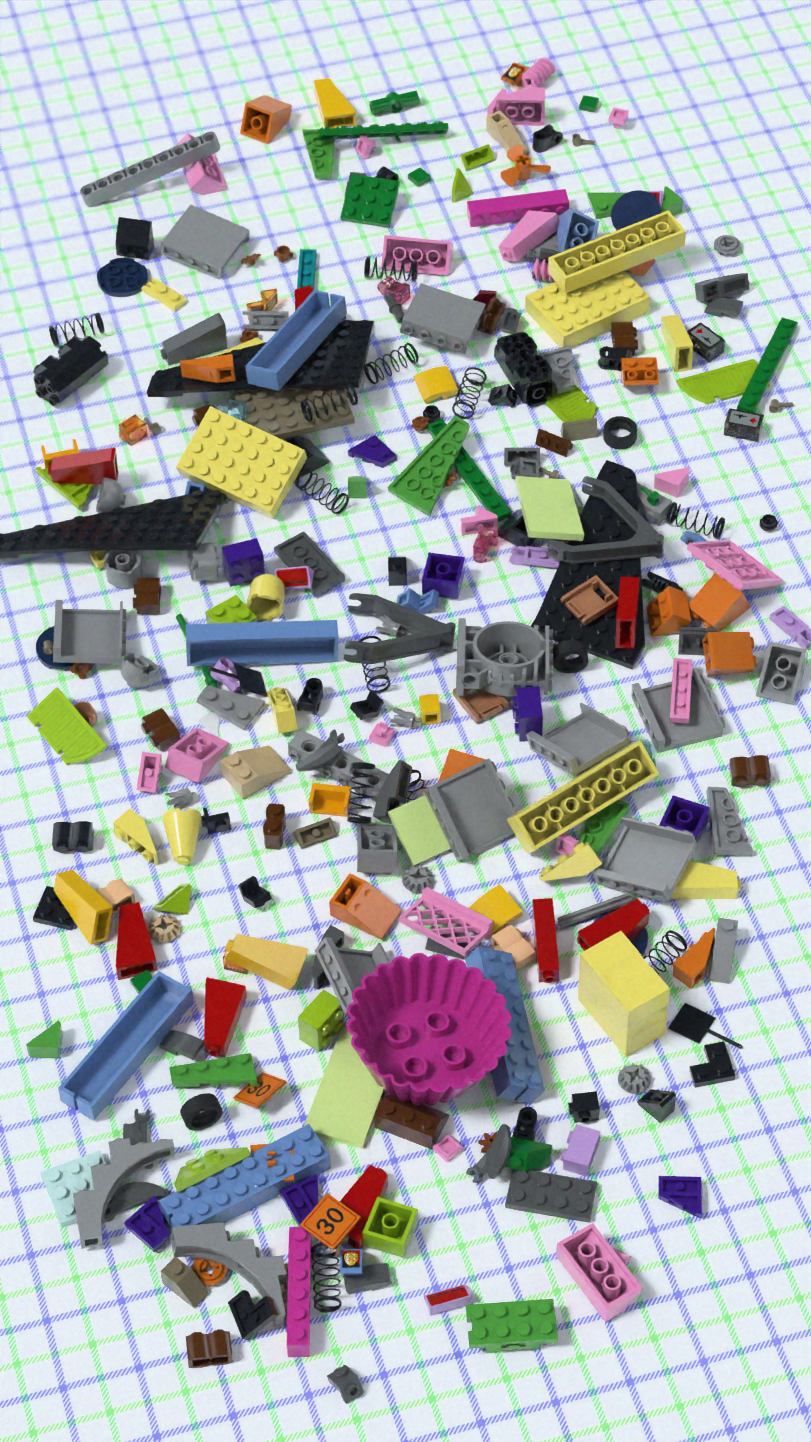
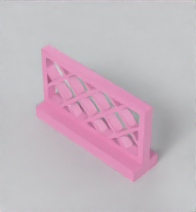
(453, 913)

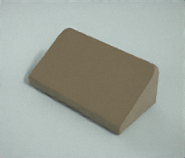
(579, 429)
(315, 833)

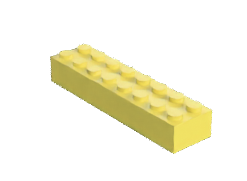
(616, 251)
(582, 796)

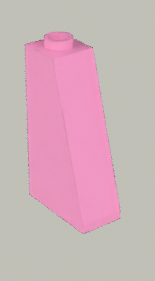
(528, 234)

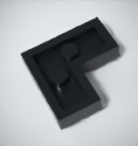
(50, 911)
(716, 1070)
(251, 1317)

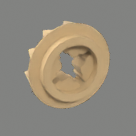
(157, 933)

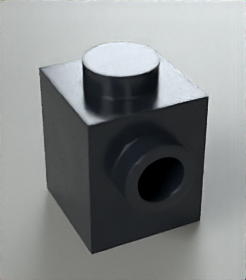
(584, 1107)

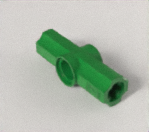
(394, 102)

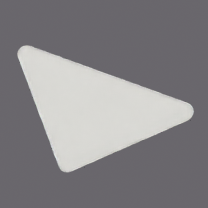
(211, 723)

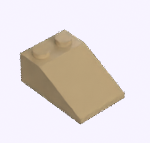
(253, 769)

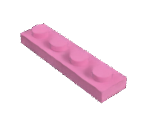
(681, 690)

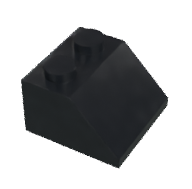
(134, 238)

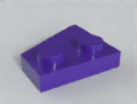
(374, 452)
(682, 1192)
(301, 1198)
(149, 1225)

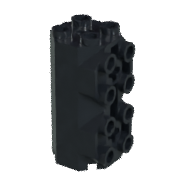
(525, 369)
(63, 375)

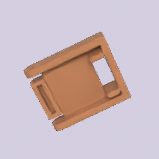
(586, 603)
(481, 704)

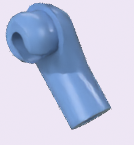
(695, 537)

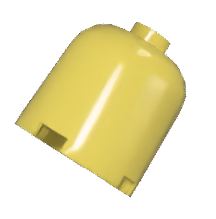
(266, 597)

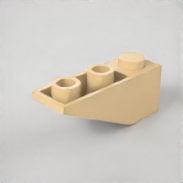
(503, 131)

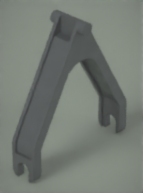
(644, 543)
(428, 634)

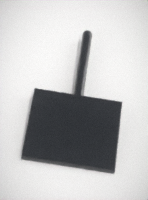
(249, 679)
(695, 1024)

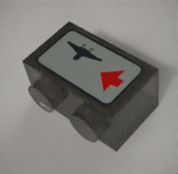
(706, 342)
(743, 425)

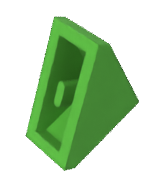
(671, 201)
(357, 487)
(47, 1043)

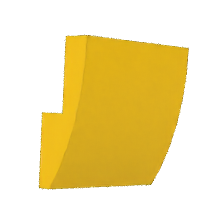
(435, 383)
(497, 906)

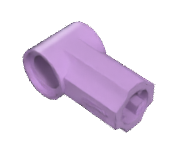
(226, 665)

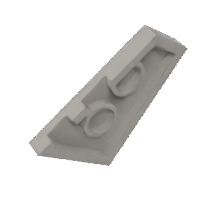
(562, 368)
(230, 705)

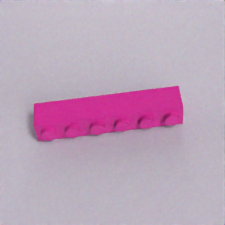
(515, 207)
(299, 1292)

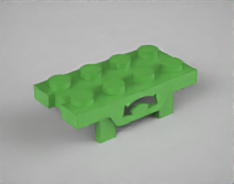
(510, 1323)

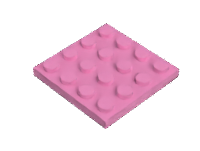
(734, 564)

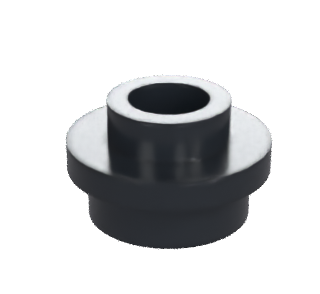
(432, 413)
(768, 522)

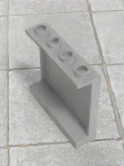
(204, 241)
(442, 318)
(89, 635)
(654, 709)
(580, 741)
(472, 808)
(647, 860)
(347, 967)

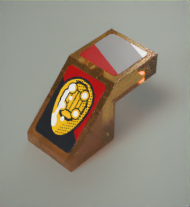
(514, 74)
(268, 301)

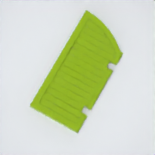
(719, 383)
(571, 405)
(66, 728)

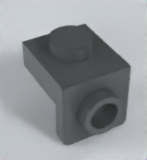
(346, 1383)

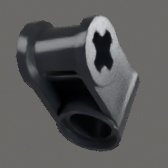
(546, 138)
(613, 358)
(311, 696)
(525, 1129)

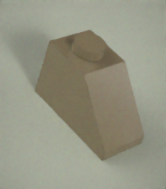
(183, 1282)

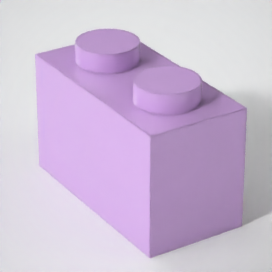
(581, 1150)

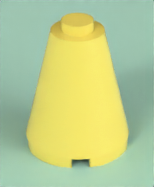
(182, 833)

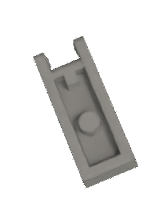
(265, 319)

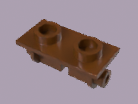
(491, 316)
(553, 442)

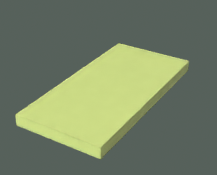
(549, 508)
(418, 830)
(345, 1097)

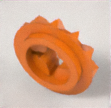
(200, 1268)

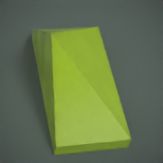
(477, 157)
(460, 187)
(176, 901)

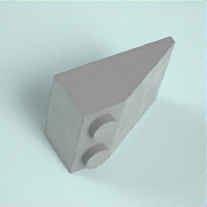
(782, 672)
(376, 848)

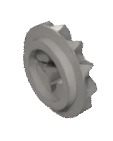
(731, 241)
(426, 879)
(638, 1085)

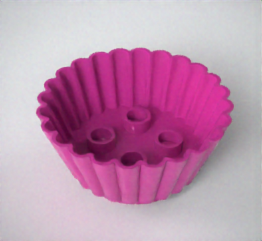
(428, 1027)

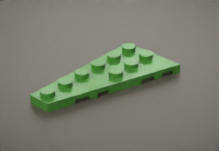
(426, 475)

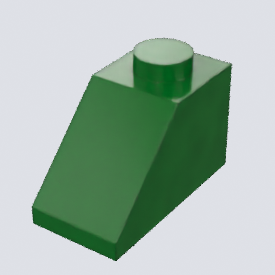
(528, 1154)

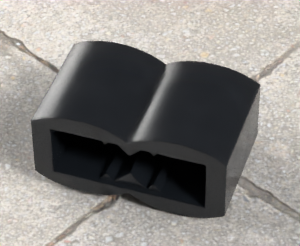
(73, 836)

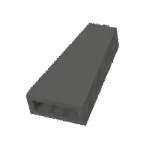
(196, 341)

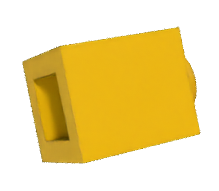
(429, 709)

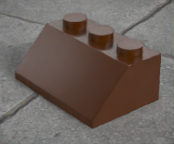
(410, 1121)

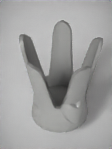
(389, 627)
(404, 718)
(181, 797)

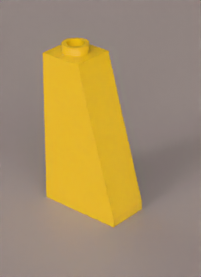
(332, 105)
(84, 905)
(267, 958)

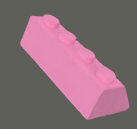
(204, 175)
(431, 255)
(598, 1271)

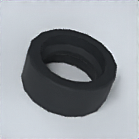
(620, 422)
(570, 665)
(192, 1111)

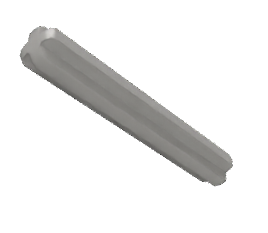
(594, 910)

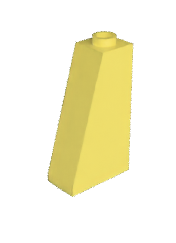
(677, 342)
(707, 882)

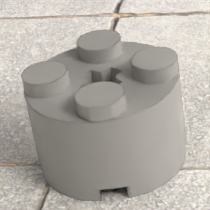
(204, 562)
(123, 568)

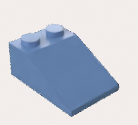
(575, 229)

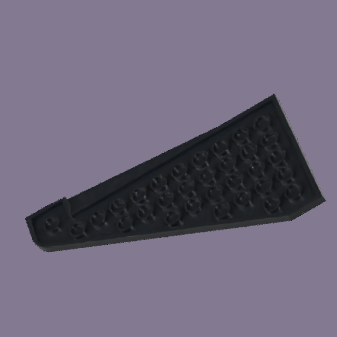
(332, 365)
(155, 525)
(599, 525)

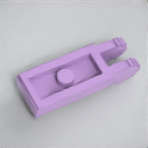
(532, 556)
(792, 626)

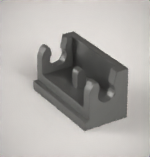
(691, 640)

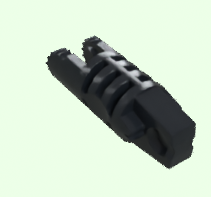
(658, 583)

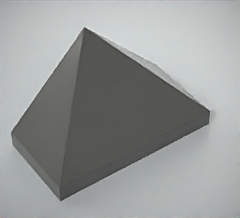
(514, 453)

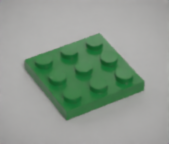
(370, 200)

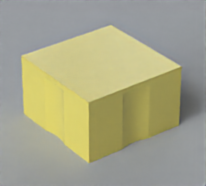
(623, 993)

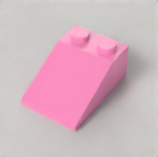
(523, 106)
(195, 754)

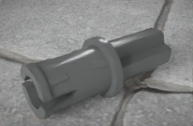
(394, 307)

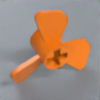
(522, 167)

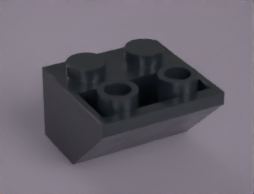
(315, 457)
(515, 530)

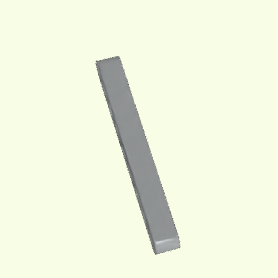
(150, 169)

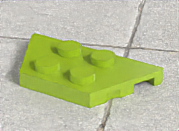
(75, 493)
(207, 1165)

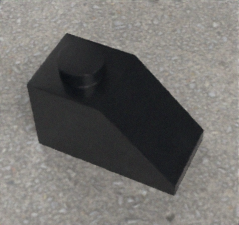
(397, 570)

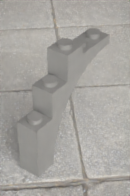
(107, 1178)
(214, 1244)

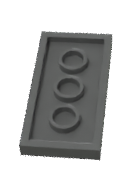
(304, 552)
(551, 1195)

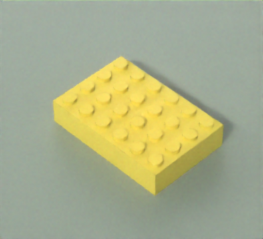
(587, 310)
(241, 462)

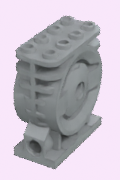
(503, 657)

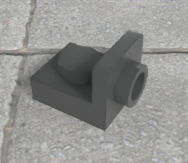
(509, 320)
(524, 467)

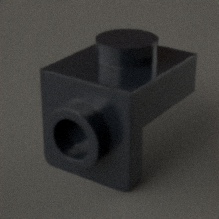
(503, 394)
(367, 708)
(215, 823)
(253, 893)

